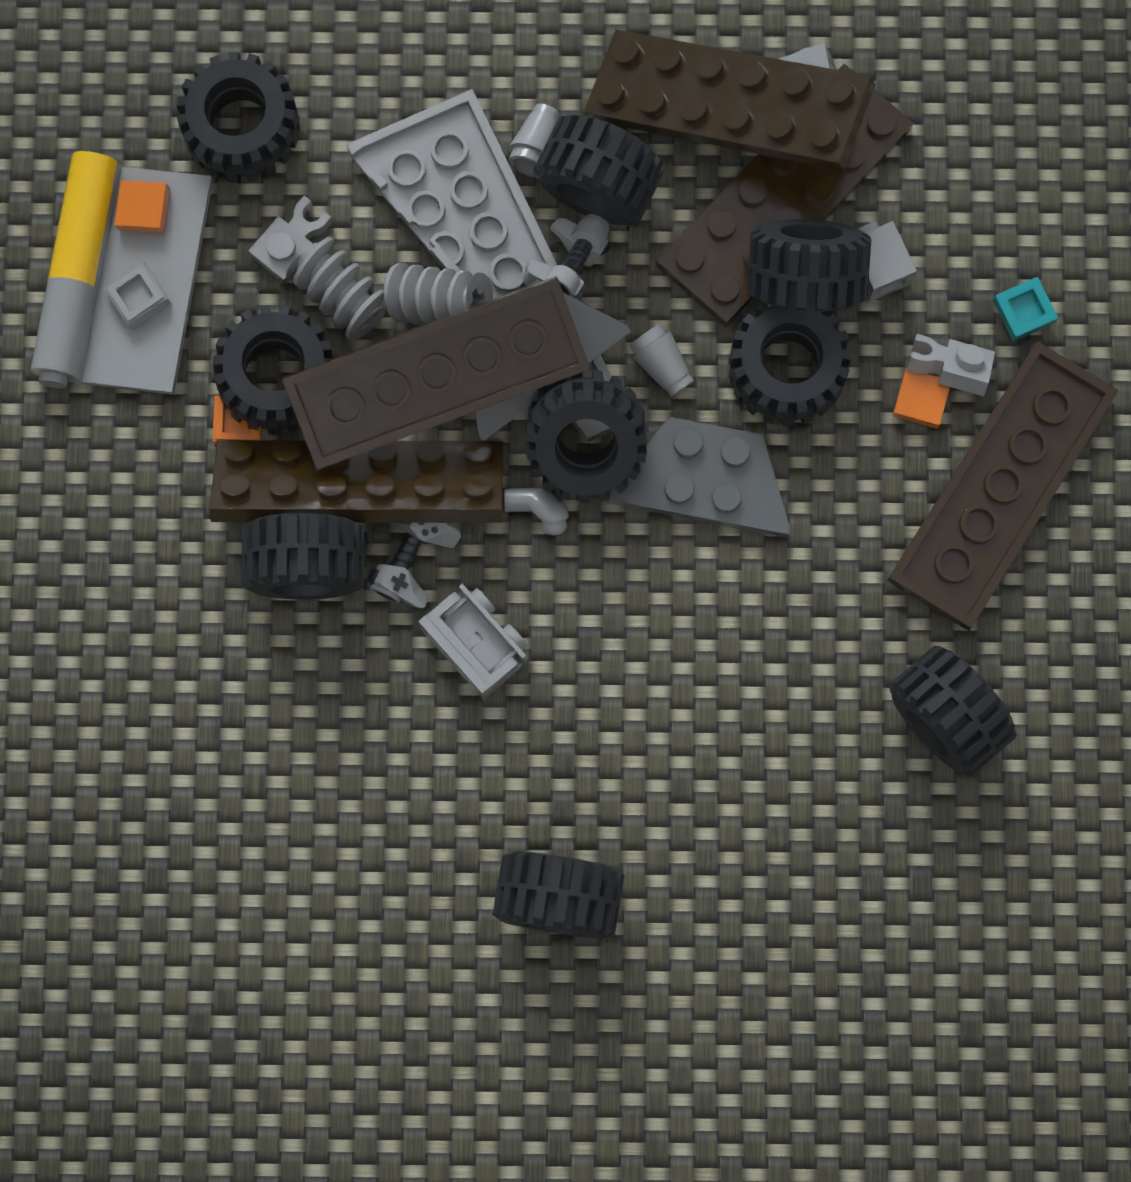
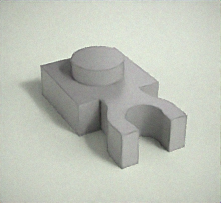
(286, 241)
(958, 364)

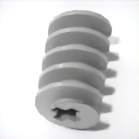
(337, 289)
(430, 293)

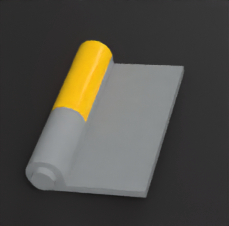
(79, 326)

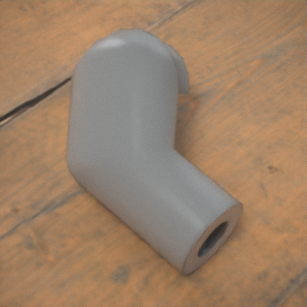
(542, 504)

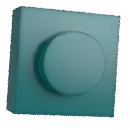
(1025, 309)

